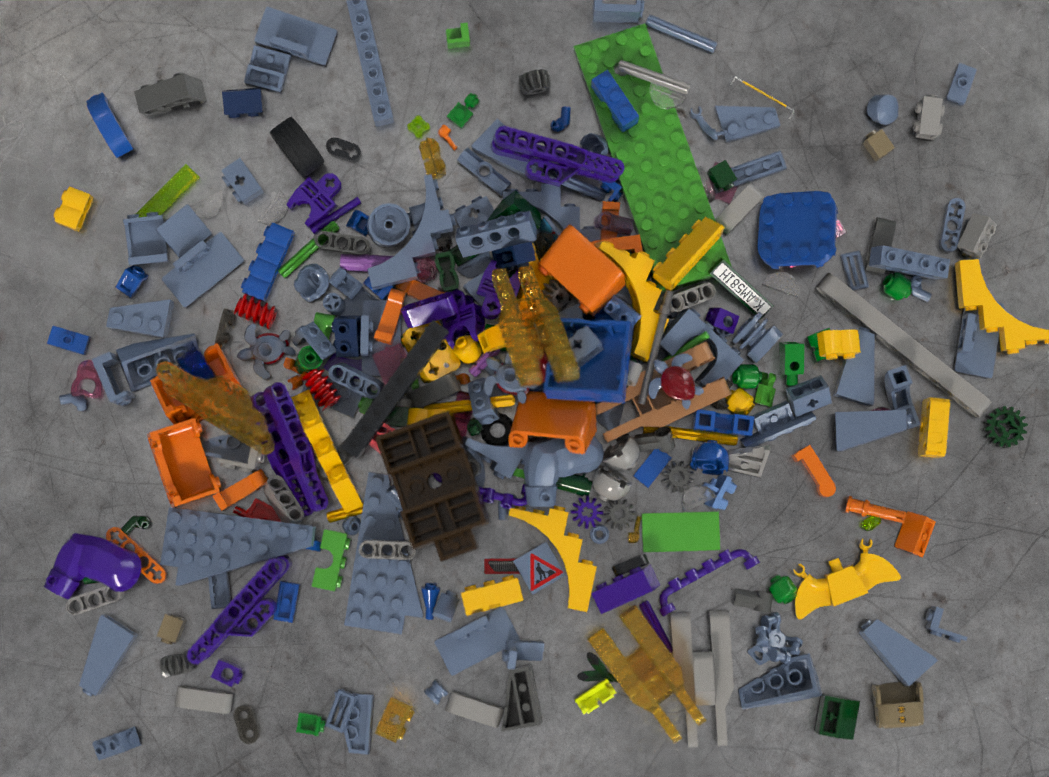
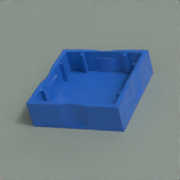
(604, 375)

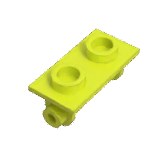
(588, 701)

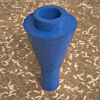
(430, 595)

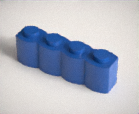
(269, 260)

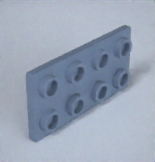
(295, 36)
(202, 268)
(369, 323)
(975, 347)
(476, 640)

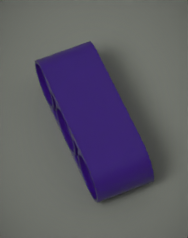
(430, 309)

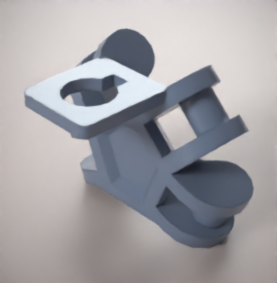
(773, 642)

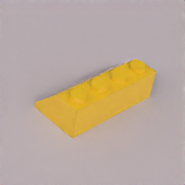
(688, 253)

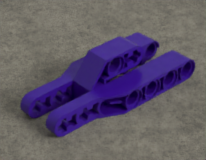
(569, 160)
(292, 444)
(236, 616)

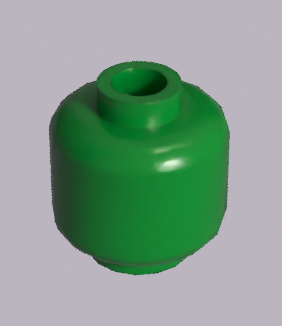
(897, 286)
(747, 376)
(783, 589)

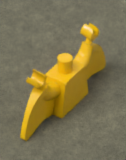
(843, 582)

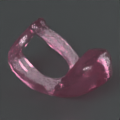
(87, 371)

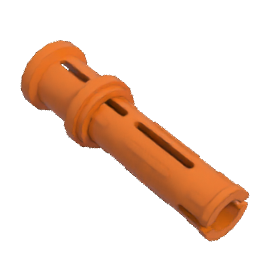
(865, 508)

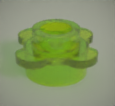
(418, 121)

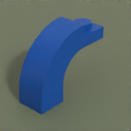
(108, 125)

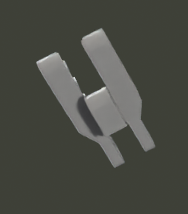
(705, 674)

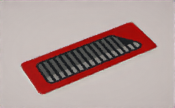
(500, 566)

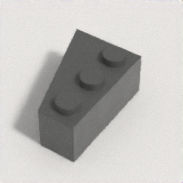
(169, 93)
(522, 700)

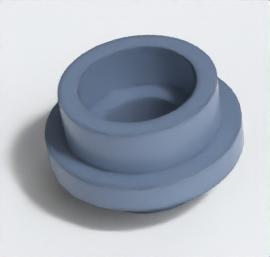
(347, 525)
(604, 538)

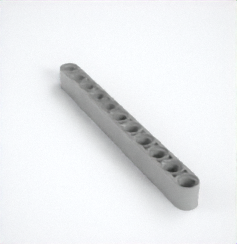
(903, 345)

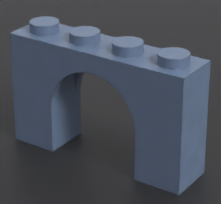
(688, 325)

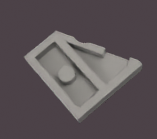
(749, 459)

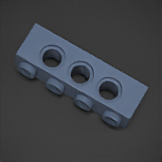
(506, 236)
(909, 262)

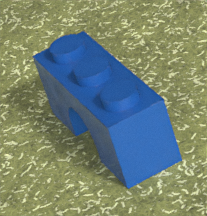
(620, 107)
(723, 423)

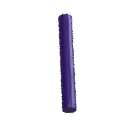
(335, 215)

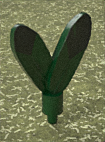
(600, 671)

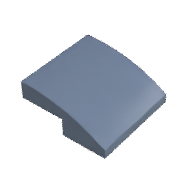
(267, 68)
(183, 231)

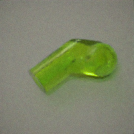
(871, 523)

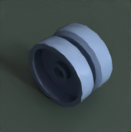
(386, 236)

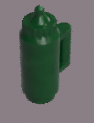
(575, 484)

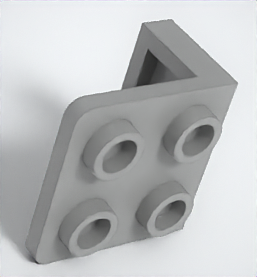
(254, 462)

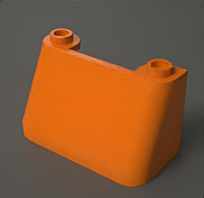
(582, 270)
(179, 412)
(555, 419)
(182, 462)

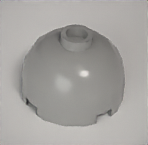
(623, 454)
(610, 484)

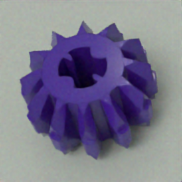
(585, 518)

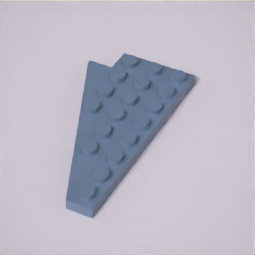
(218, 543)
(381, 588)

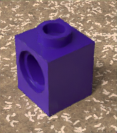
(218, 673)

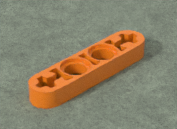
(140, 552)

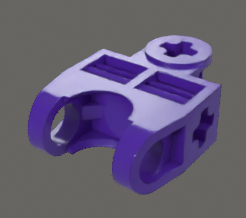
(322, 191)
(488, 291)
(465, 320)

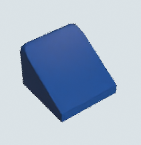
(358, 222)

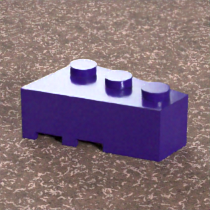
(625, 588)

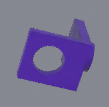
(715, 318)

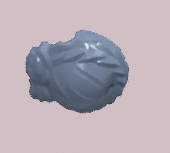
(311, 282)

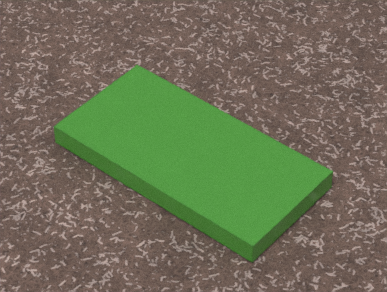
(680, 531)

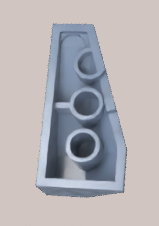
(142, 358)
(783, 684)

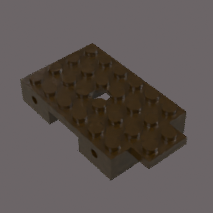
(440, 514)

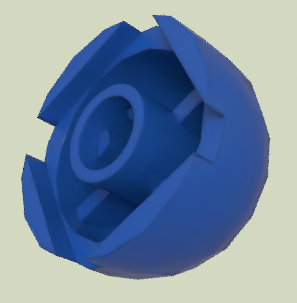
(710, 457)

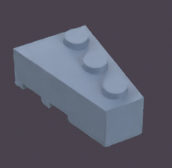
(145, 319)

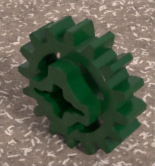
(1007, 419)

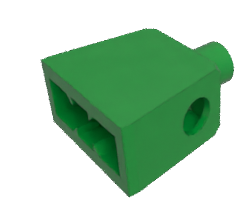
(790, 353)

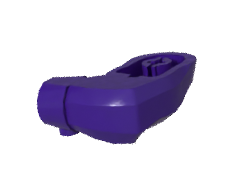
(96, 560)

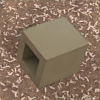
(878, 144)
(171, 628)

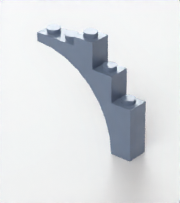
(549, 203)
(434, 222)
(504, 458)

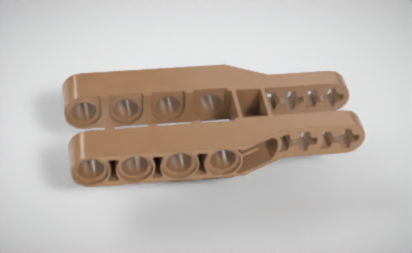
(664, 409)

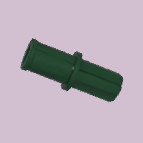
(474, 427)

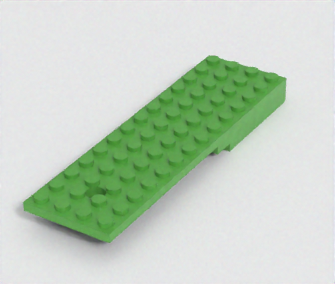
(659, 170)

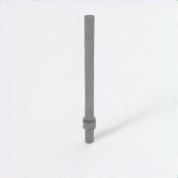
(664, 311)

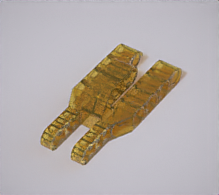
(521, 335)
(210, 398)
(643, 680)

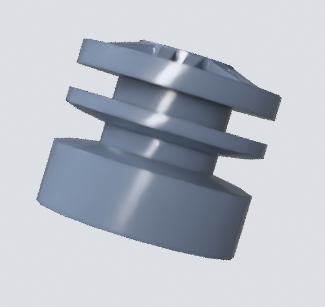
(757, 337)

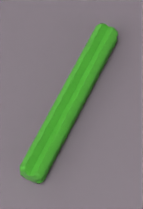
(306, 251)

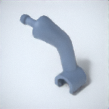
(705, 127)

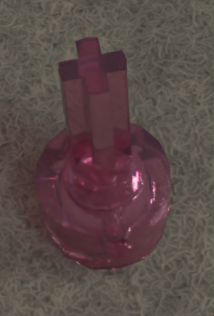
(427, 270)

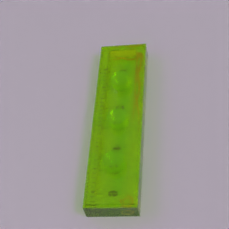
(170, 192)

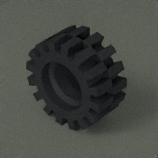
(504, 440)

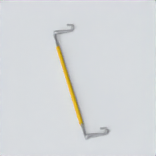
(765, 94)

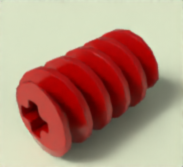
(255, 311)
(321, 388)

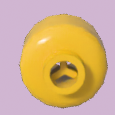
(467, 349)
(740, 402)

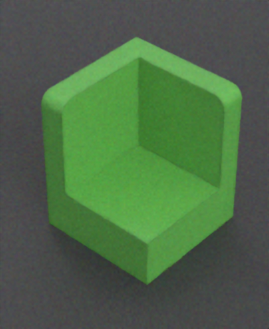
(458, 36)

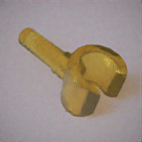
(633, 537)

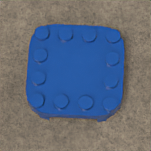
(797, 229)

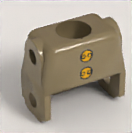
(898, 704)

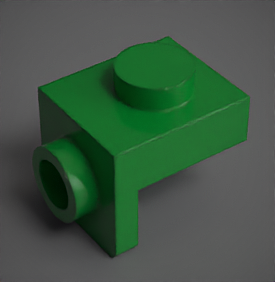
(310, 724)

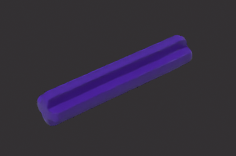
(655, 624)

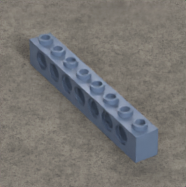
(370, 62)

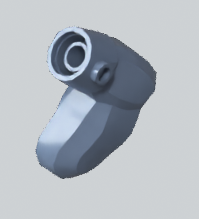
(548, 461)

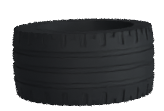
(297, 146)

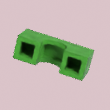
(330, 577)

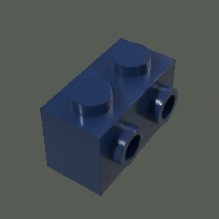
(242, 102)
(514, 256)
(347, 335)

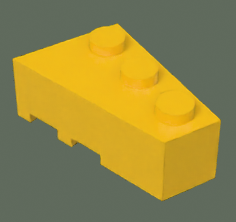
(491, 595)

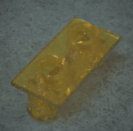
(430, 149)

